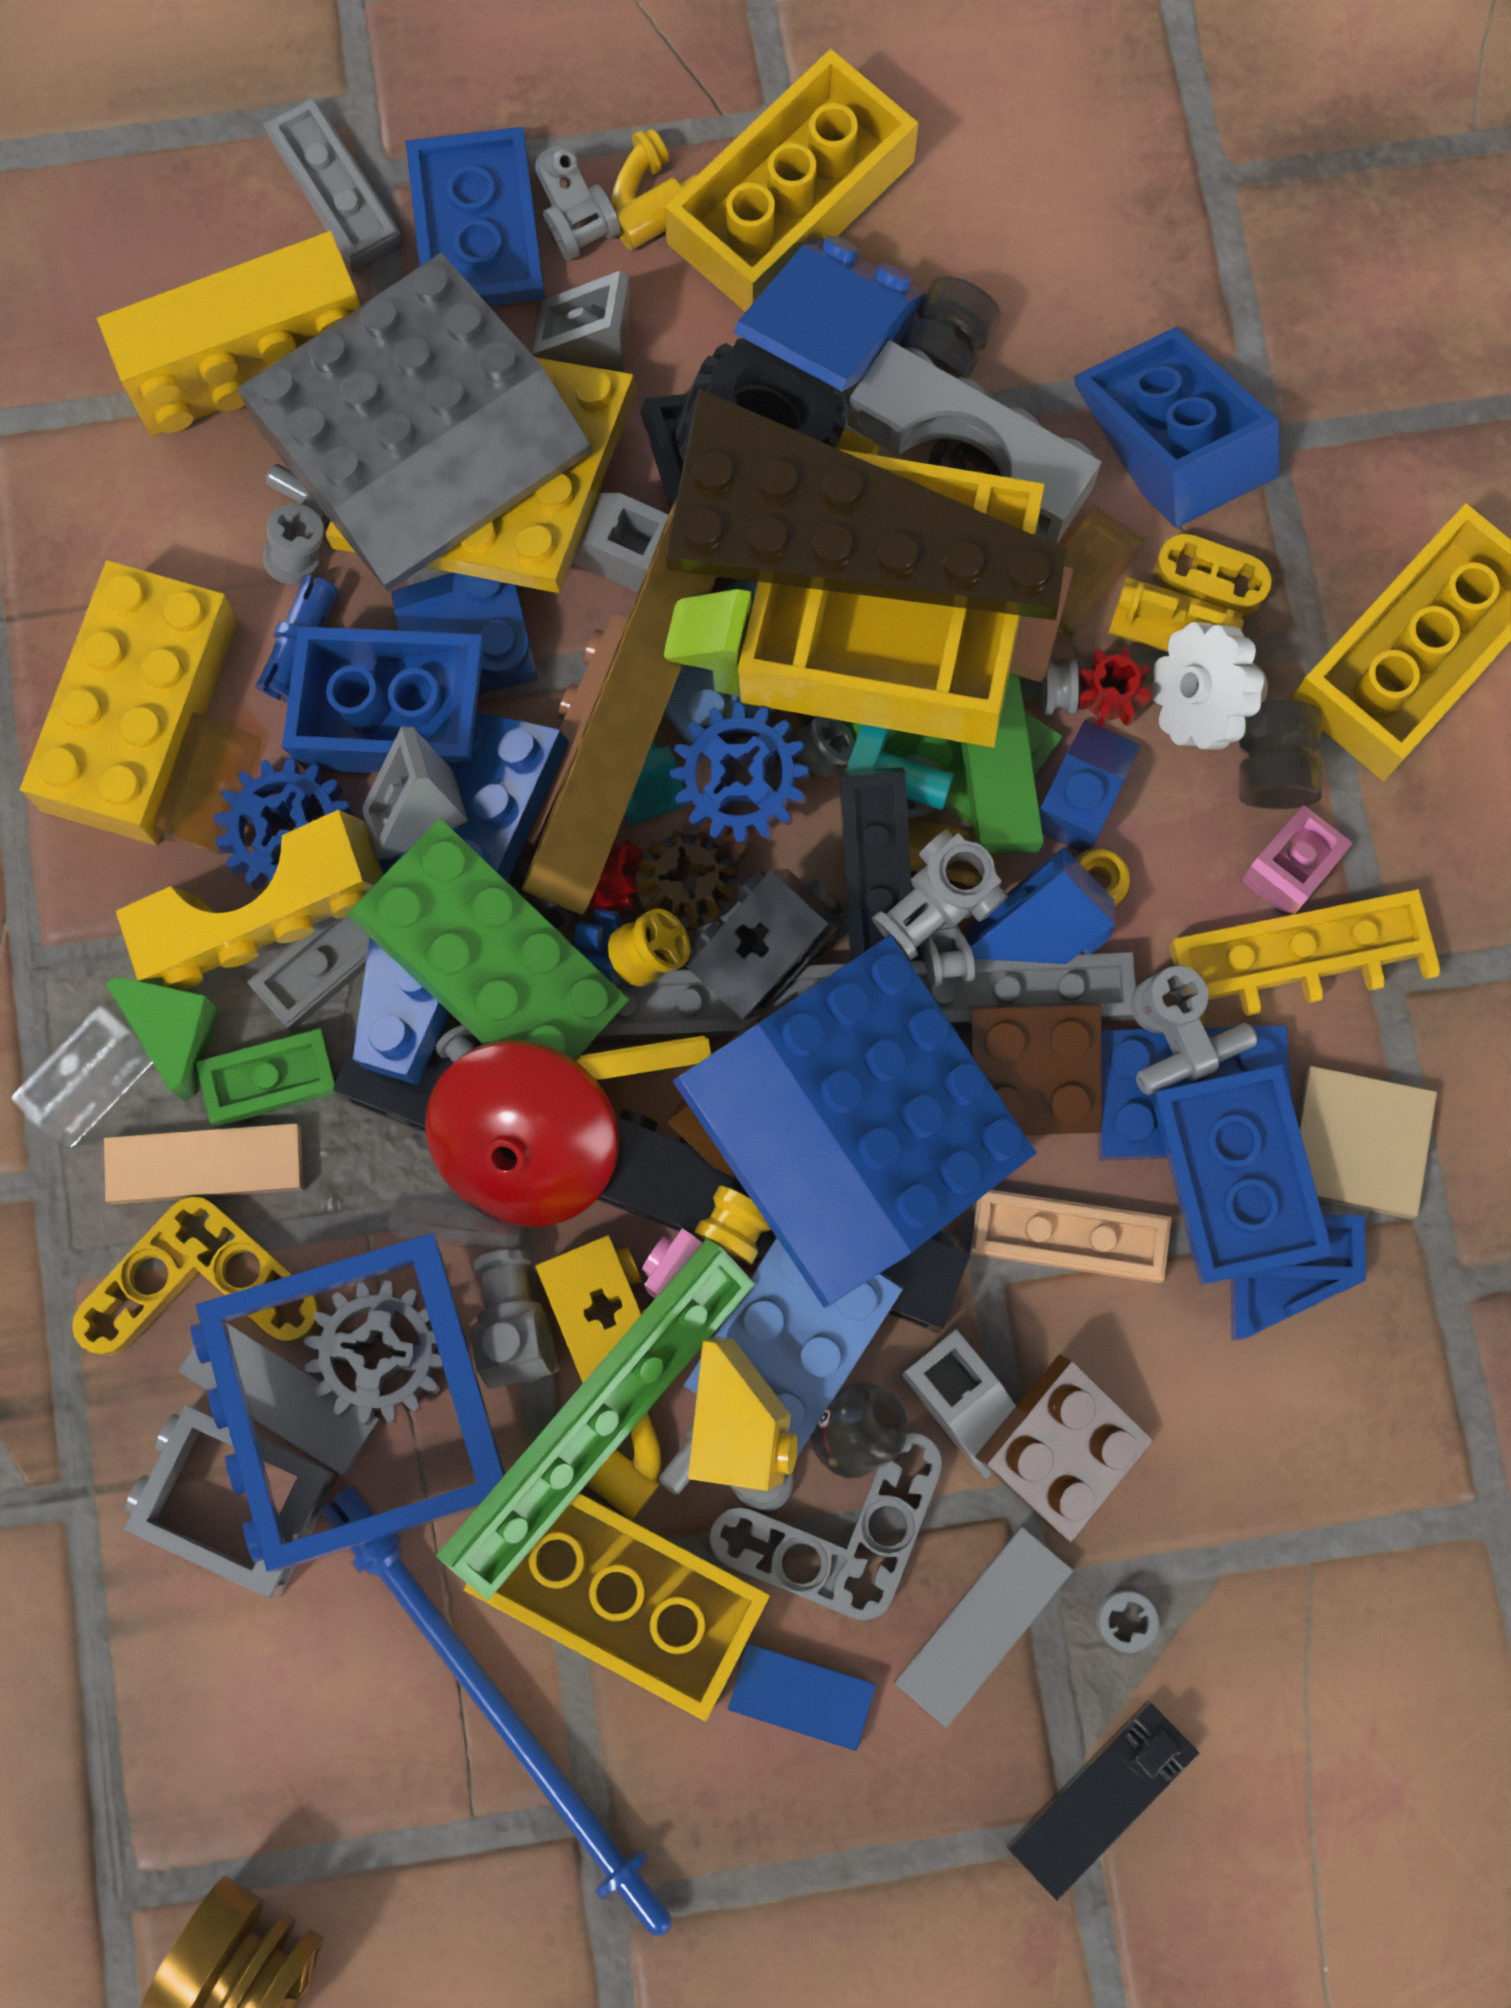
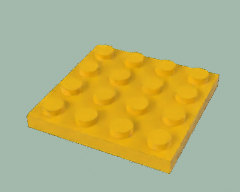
(540, 534)

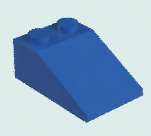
(831, 311)
(1181, 426)
(365, 684)

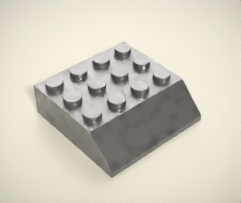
(415, 420)

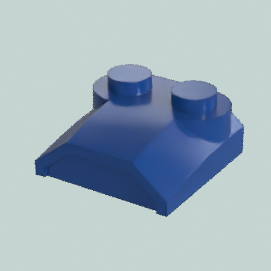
(472, 607)

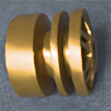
(229, 1966)

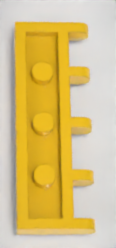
(1310, 947)

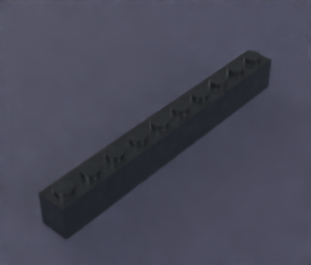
(671, 1186)

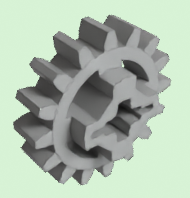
(371, 1382)

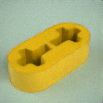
(1212, 573)

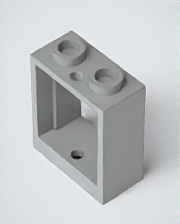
(296, 1517)

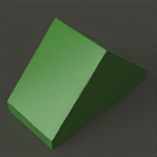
(170, 1026)

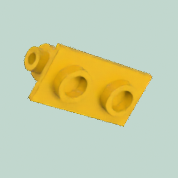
(1154, 613)

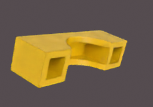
(318, 876)

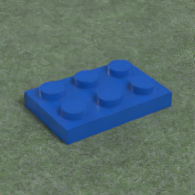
(478, 211)
(1128, 1114)
(1241, 1175)

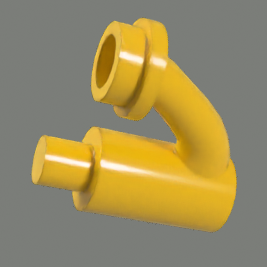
(643, 216)
(631, 1483)

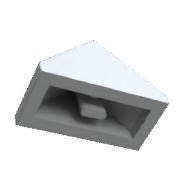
(587, 324)
(410, 796)

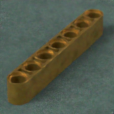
(613, 741)

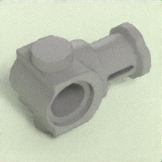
(938, 897)
(513, 1333)

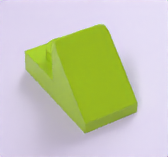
(710, 635)

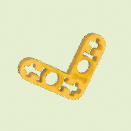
(183, 1262)

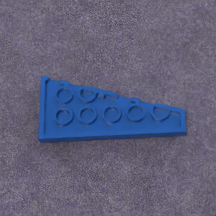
(501, 797)

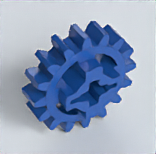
(759, 749)
(250, 806)

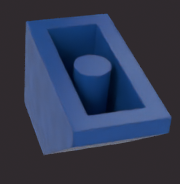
(1086, 786)
(1047, 916)

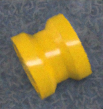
(649, 947)
(733, 1225)

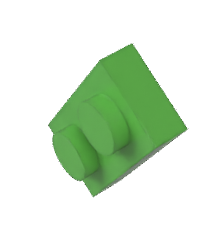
(266, 1077)

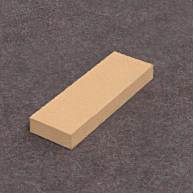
(203, 1164)
(1071, 1236)

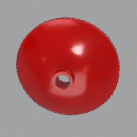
(538, 1108)

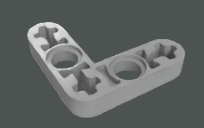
(837, 1562)

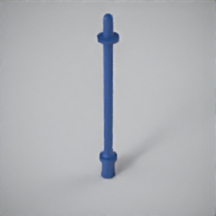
(383, 1559)

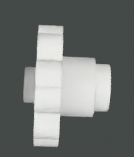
(1208, 685)

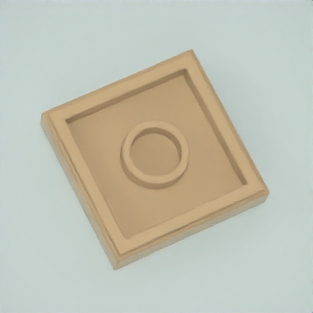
(1366, 1140)

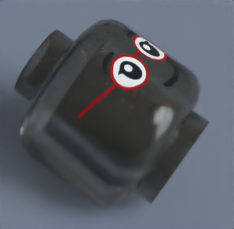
(860, 1430)

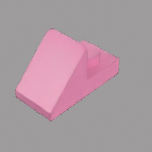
(1296, 861)

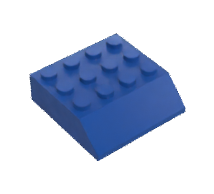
(856, 1121)

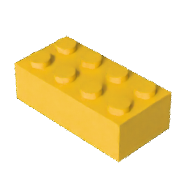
(791, 178)
(208, 337)
(1417, 645)
(126, 699)
(634, 1604)

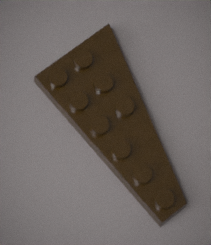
(810, 516)

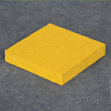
(646, 1058)

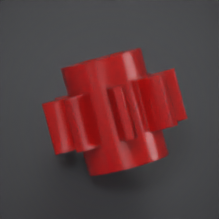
(1116, 671)
(618, 879)

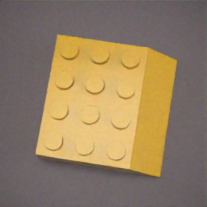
(890, 658)

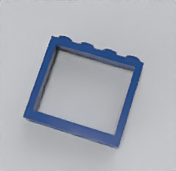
(231, 1408)

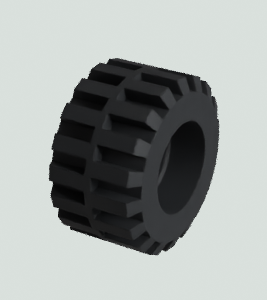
(769, 388)

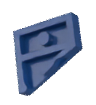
(1284, 1292)

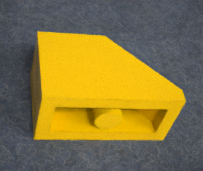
(738, 1423)

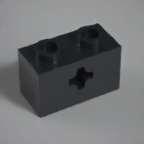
(796, 927)

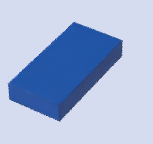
(801, 1696)

